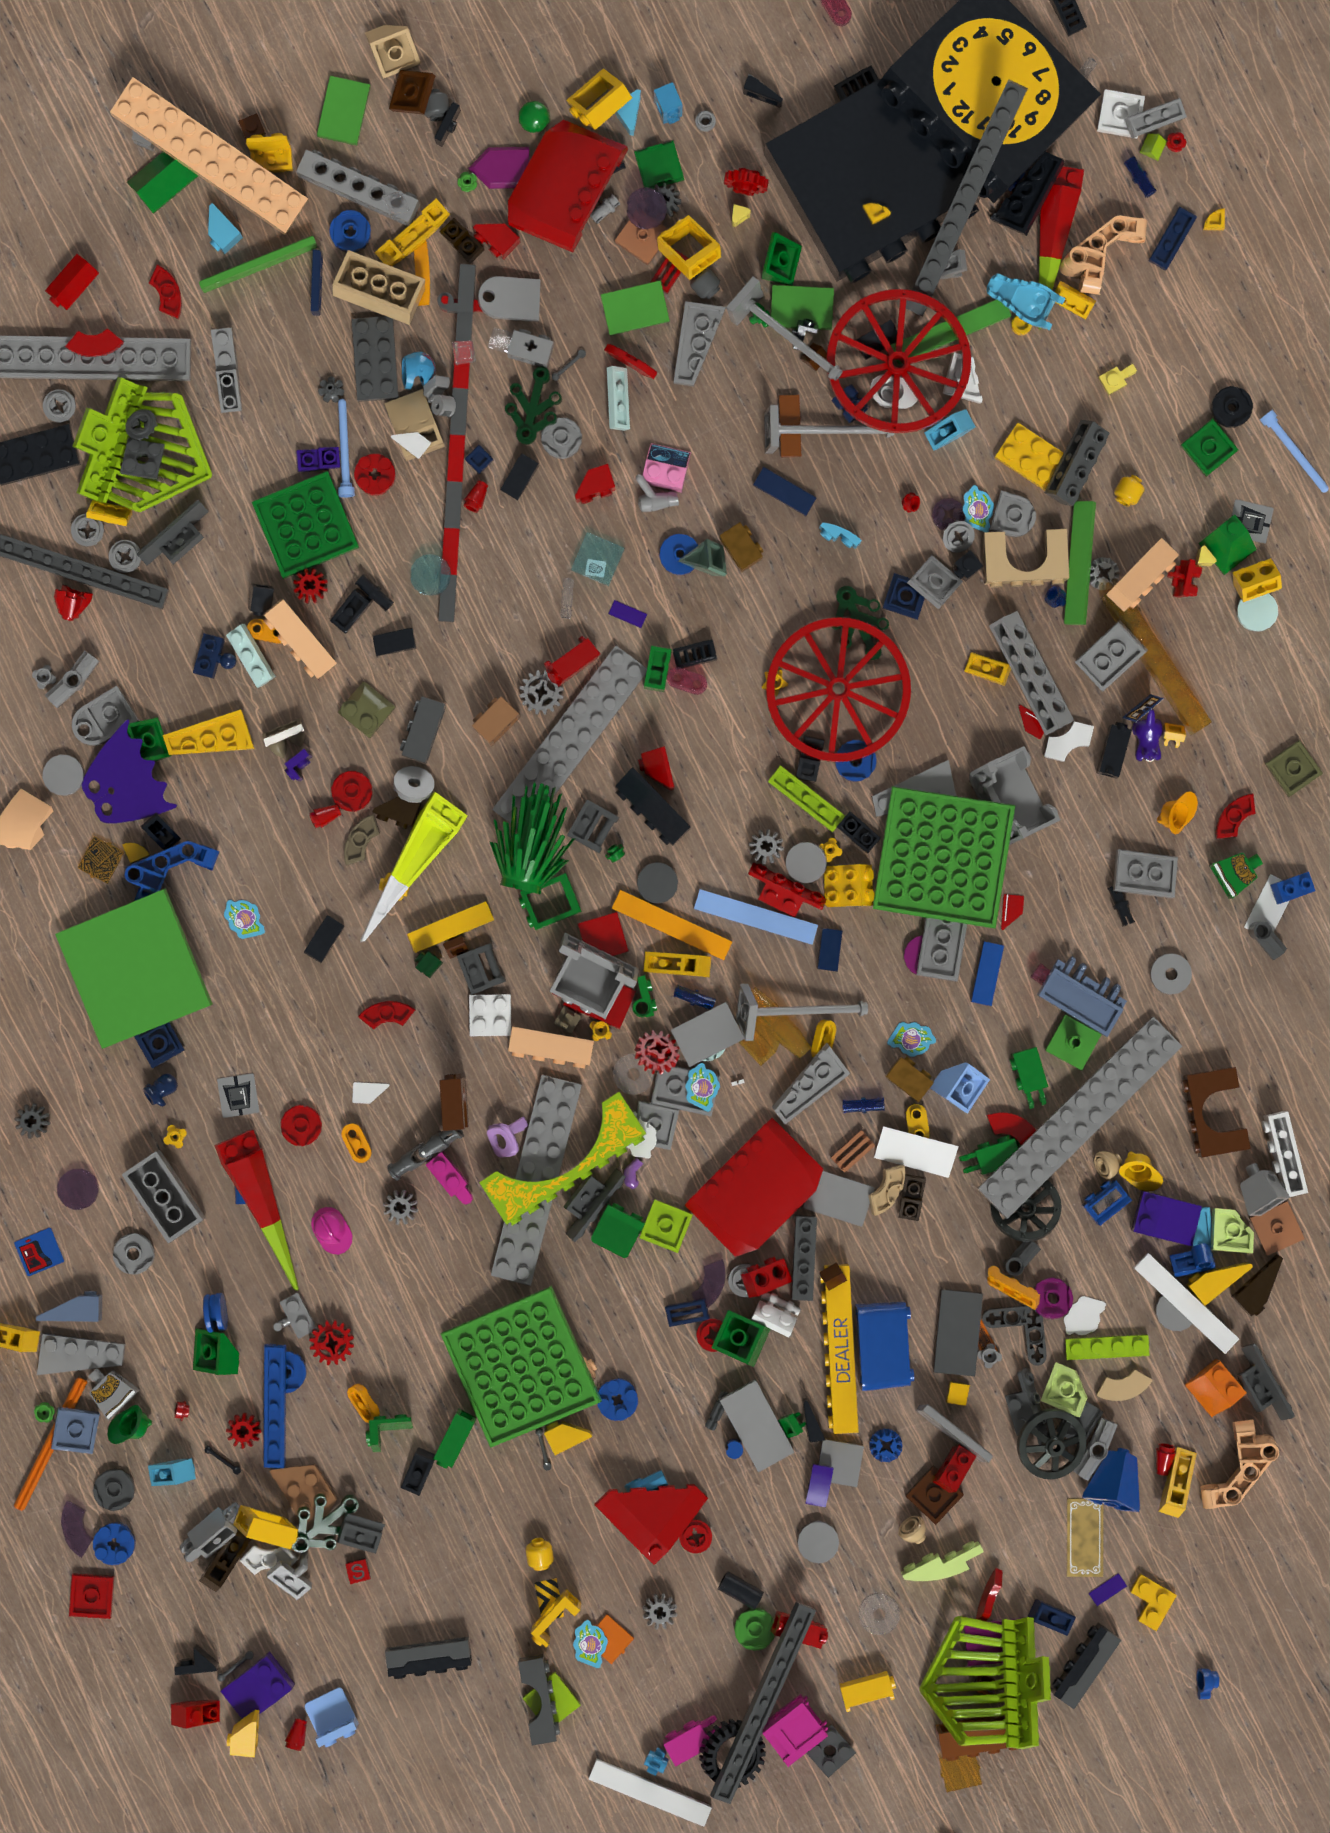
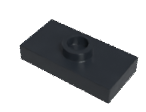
(448, 124)

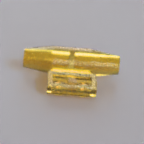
(772, 1031)

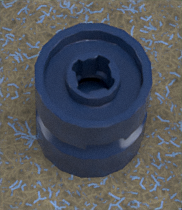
(852, 394)

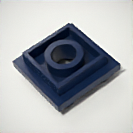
(894, 602)
(171, 1047)

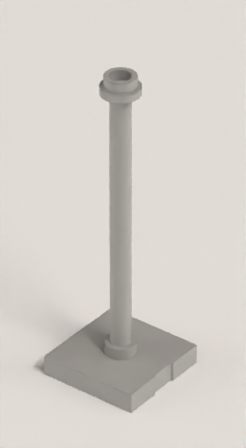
(746, 301)
(774, 429)
(748, 1011)

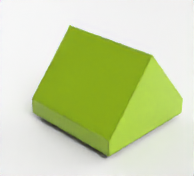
(1153, 146)

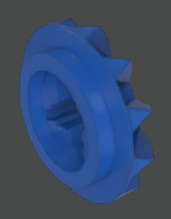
(886, 1435)

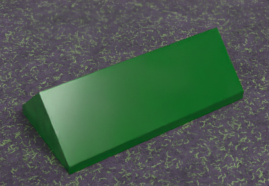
(161, 181)

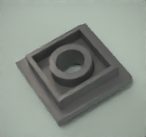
(136, 449)
(831, 1763)

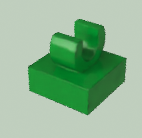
(790, 1425)

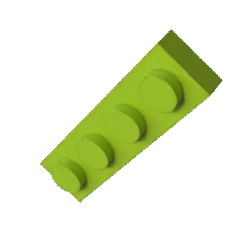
(806, 798)
(1107, 1347)

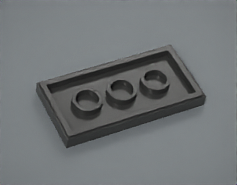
(958, 1332)

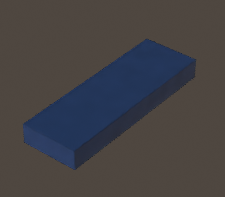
(1172, 238)
(316, 287)
(784, 491)

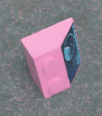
(666, 467)

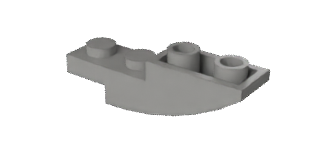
(226, 370)

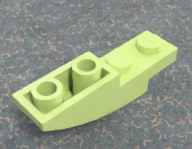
(934, 1568)

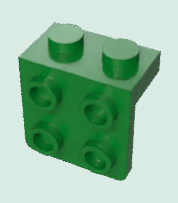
(618, 1230)
(380, 1423)

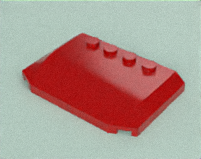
(563, 183)
(756, 1190)

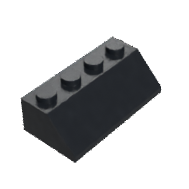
(652, 806)

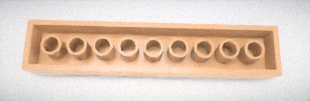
(208, 156)

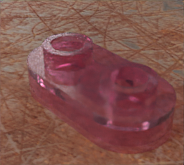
(833, 7)
(687, 680)

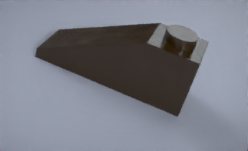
(1257, 1289)
(224, 1561)

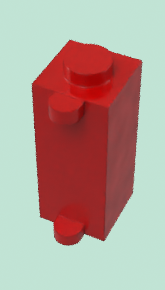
(71, 282)
(572, 662)
(815, 1636)

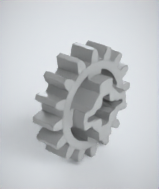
(553, 695)

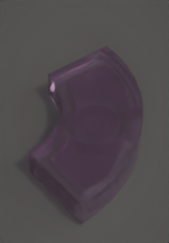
(712, 1283)
(74, 1530)

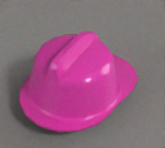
(331, 1230)

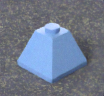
(960, 1085)

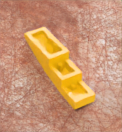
(450, 927)

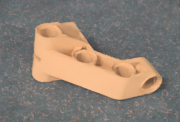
(1089, 262)
(1250, 1454)

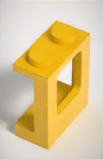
(565, 1600)

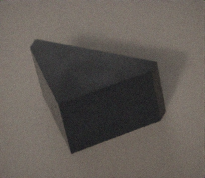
(160, 831)

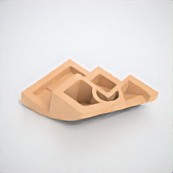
(22, 821)

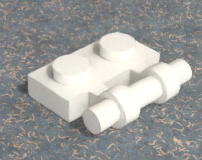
(774, 1318)

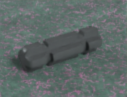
(716, 1413)

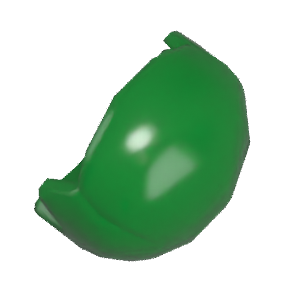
(534, 116)

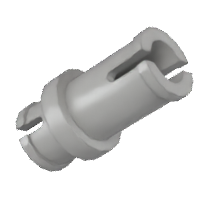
(605, 208)

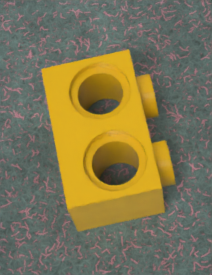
(1257, 580)

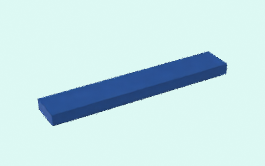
(274, 1406)

